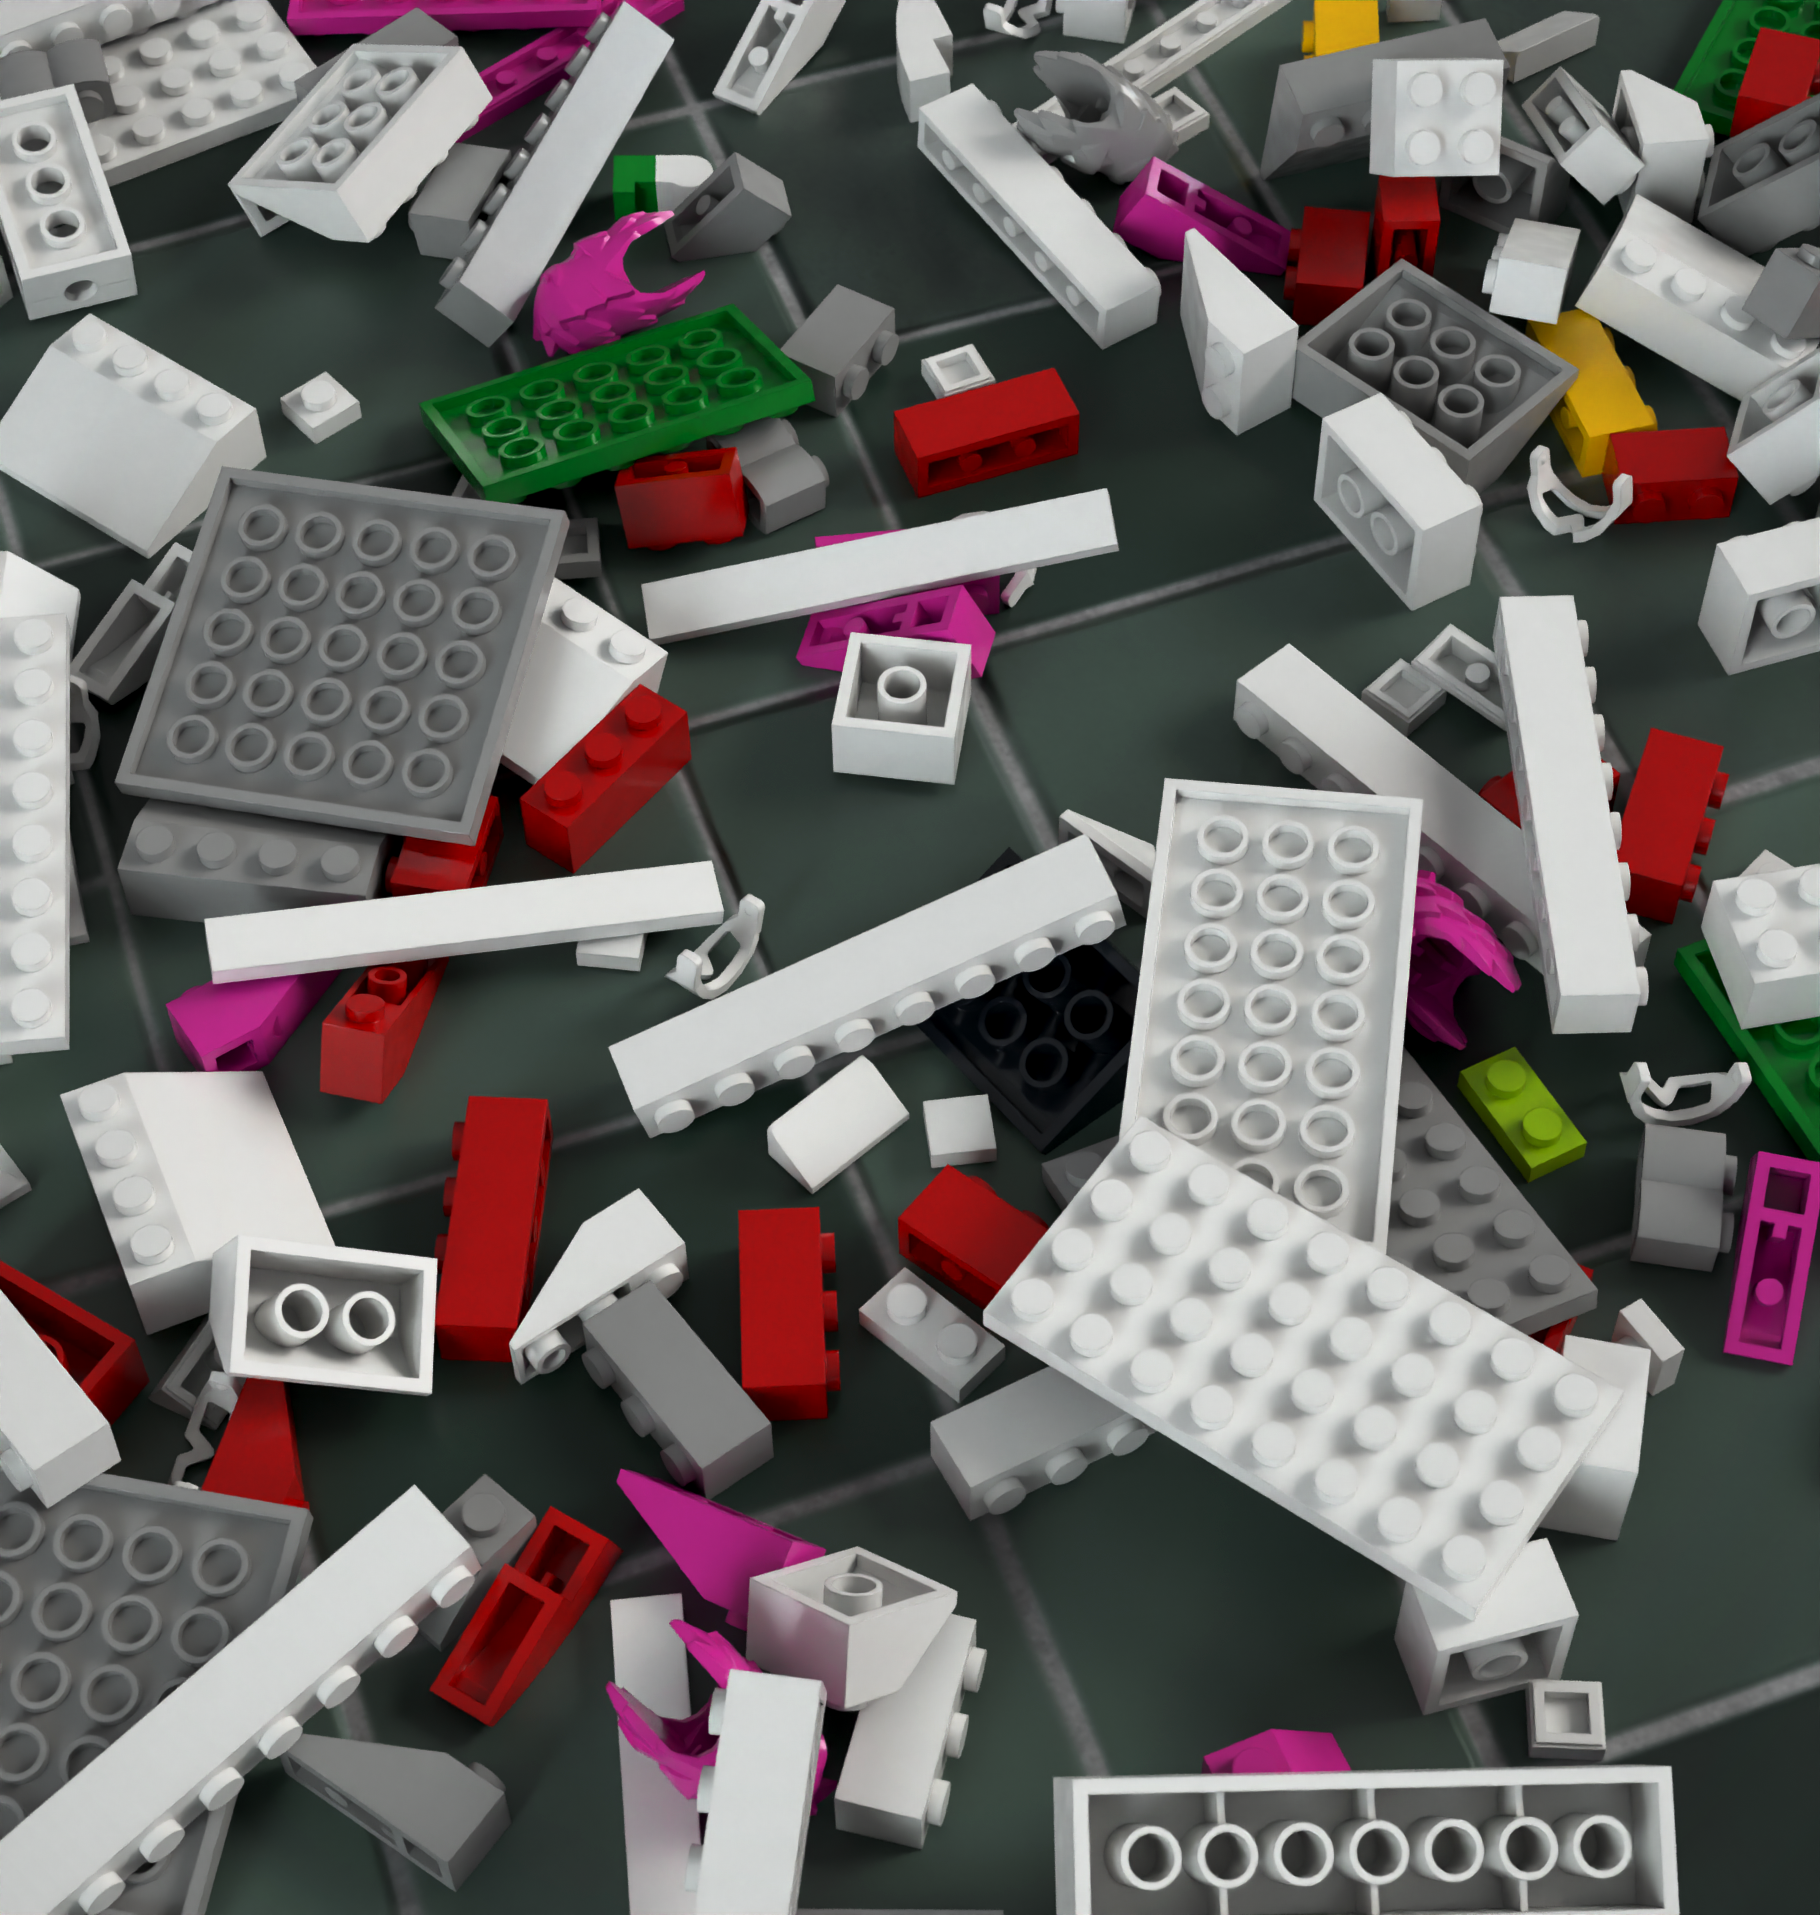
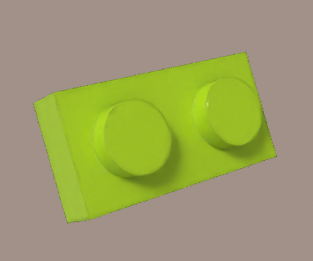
(1521, 1114)

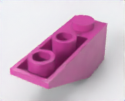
(243, 1021)

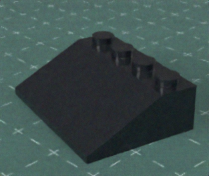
(1048, 1039)

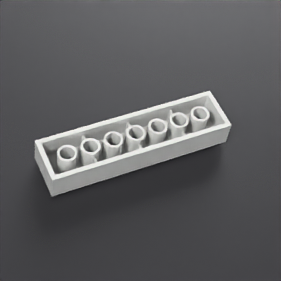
(1369, 1842)

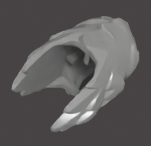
(1106, 120)

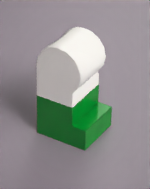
(655, 181)

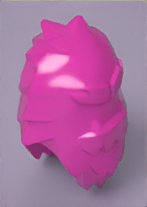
(590, 296)
(1444, 951)
(685, 1744)

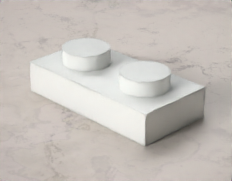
(932, 1334)

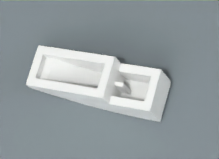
(923, 54)
(129, 637)

